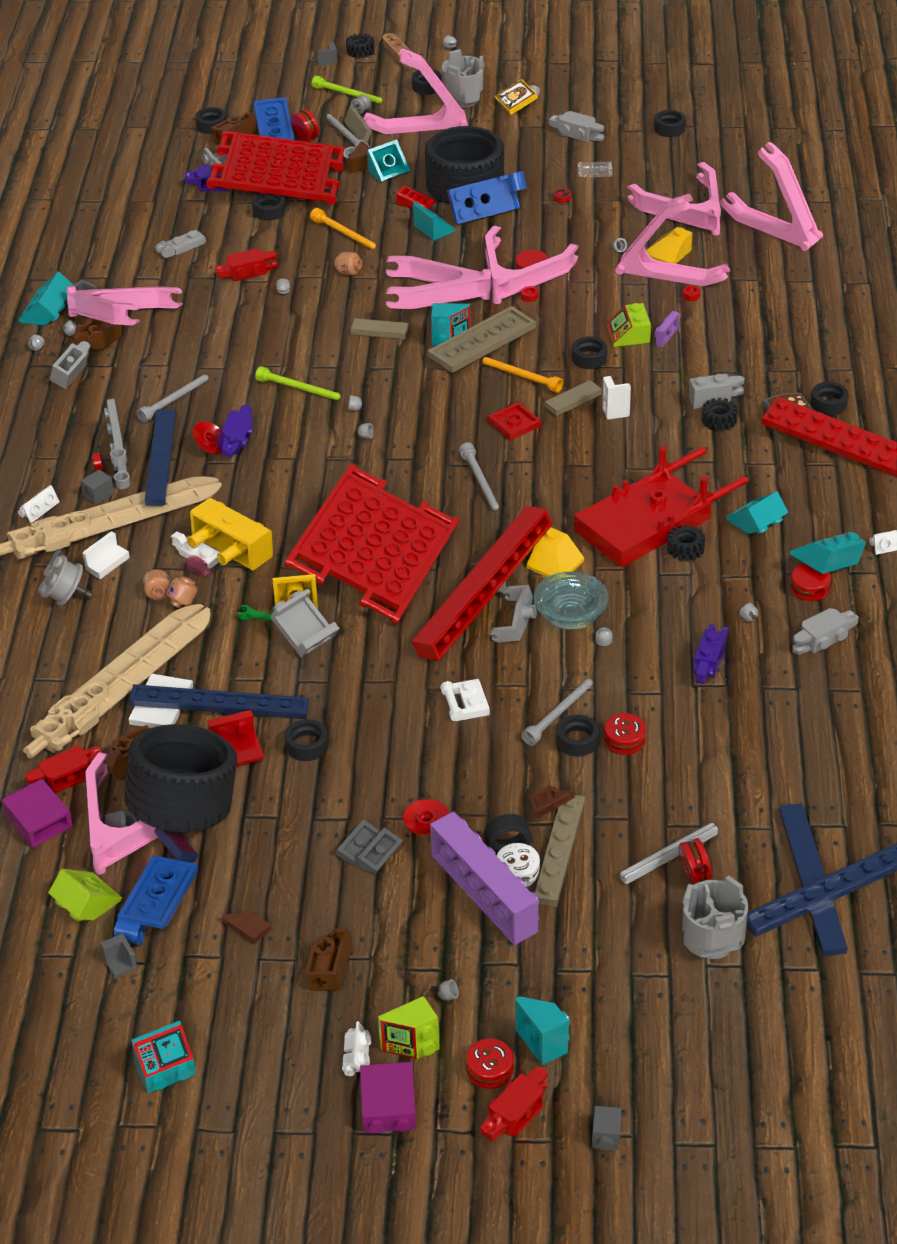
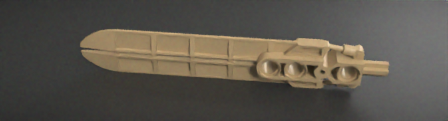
(61, 531)
(86, 705)

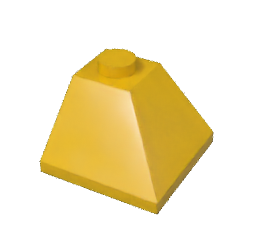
(671, 246)
(554, 554)
(286, 586)

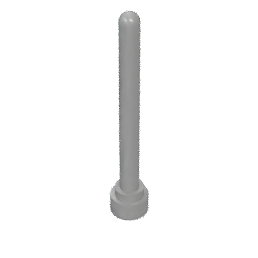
(344, 131)
(145, 413)
(468, 453)
(532, 734)

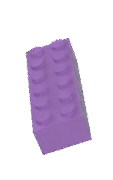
(484, 878)

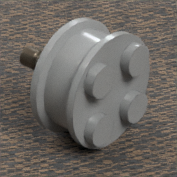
(62, 581)

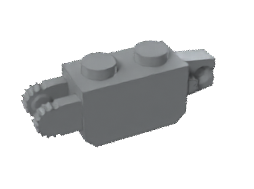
(577, 126)
(823, 630)

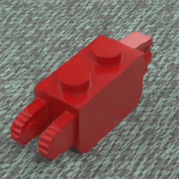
(247, 264)
(64, 768)
(515, 1105)

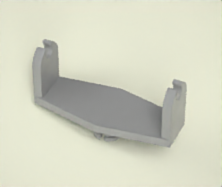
(523, 611)

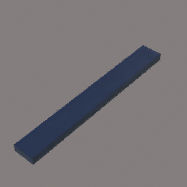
(160, 458)
(219, 701)
(810, 870)
(822, 891)

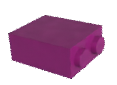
(37, 813)
(387, 1097)

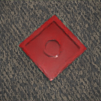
(514, 421)

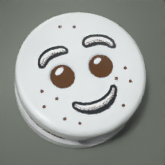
(522, 861)

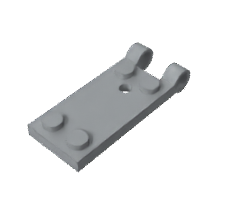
(117, 453)

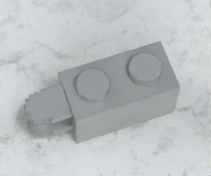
(70, 364)
(715, 387)

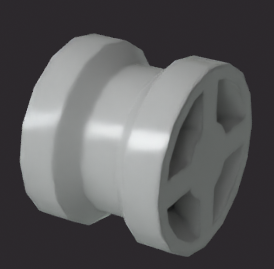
(361, 103)

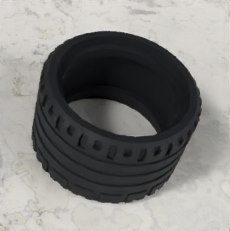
(462, 158)
(180, 778)

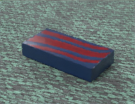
(177, 845)

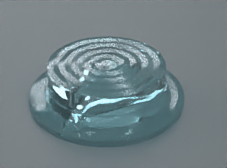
(571, 599)

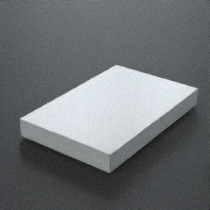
(158, 716)

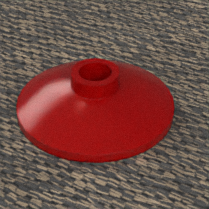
(206, 436)
(421, 814)

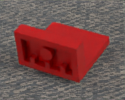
(240, 733)

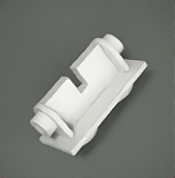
(39, 504)
(884, 542)
(356, 1042)

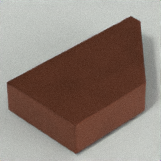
(549, 799)
(247, 925)

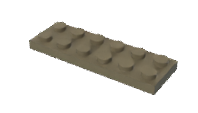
(481, 339)

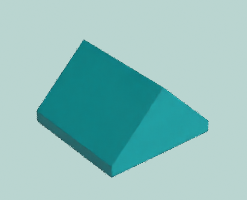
(386, 161)
(430, 222)

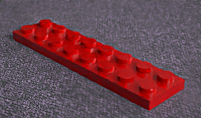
(832, 435)

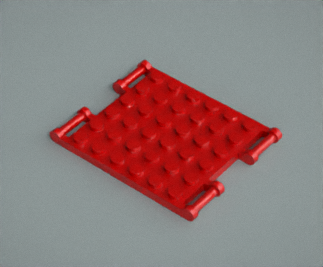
(277, 166)
(373, 542)

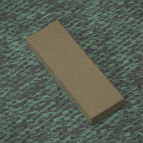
(357, 125)
(379, 328)
(573, 397)

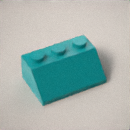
(47, 301)
(831, 552)

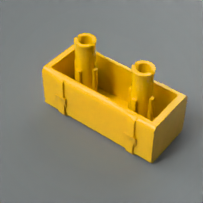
(230, 534)

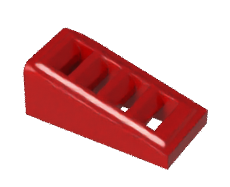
(407, 196)

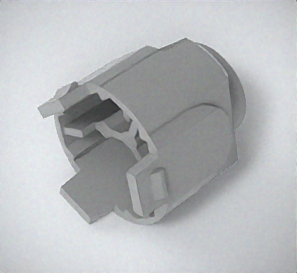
(463, 78)
(714, 917)

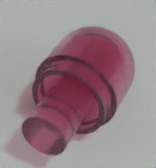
(197, 566)

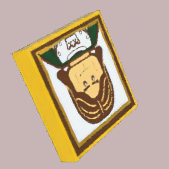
(516, 97)

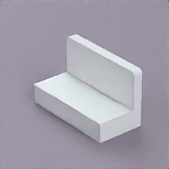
(615, 399)
(104, 556)

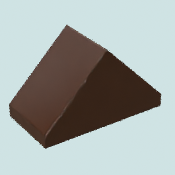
(358, 159)

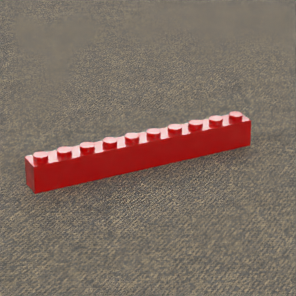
(481, 583)

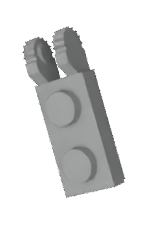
(180, 244)

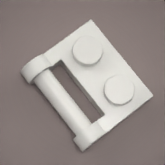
(472, 698)

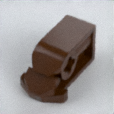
(244, 124)
(97, 333)
(119, 753)
(329, 960)

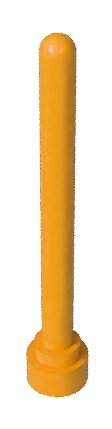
(319, 216)
(553, 383)

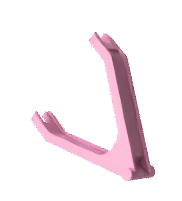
(448, 116)
(701, 215)
(803, 228)
(638, 262)
(509, 282)
(448, 283)
(113, 304)
(107, 842)

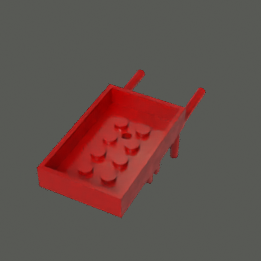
(643, 513)

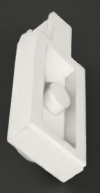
(203, 551)

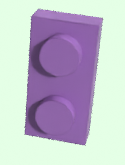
(667, 329)

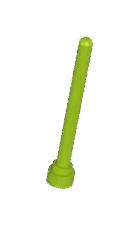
(320, 83)
(263, 374)

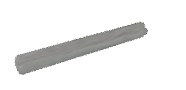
(665, 854)

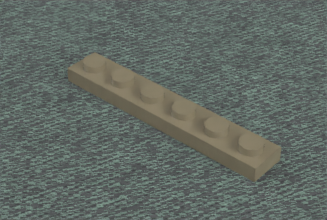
(559, 851)

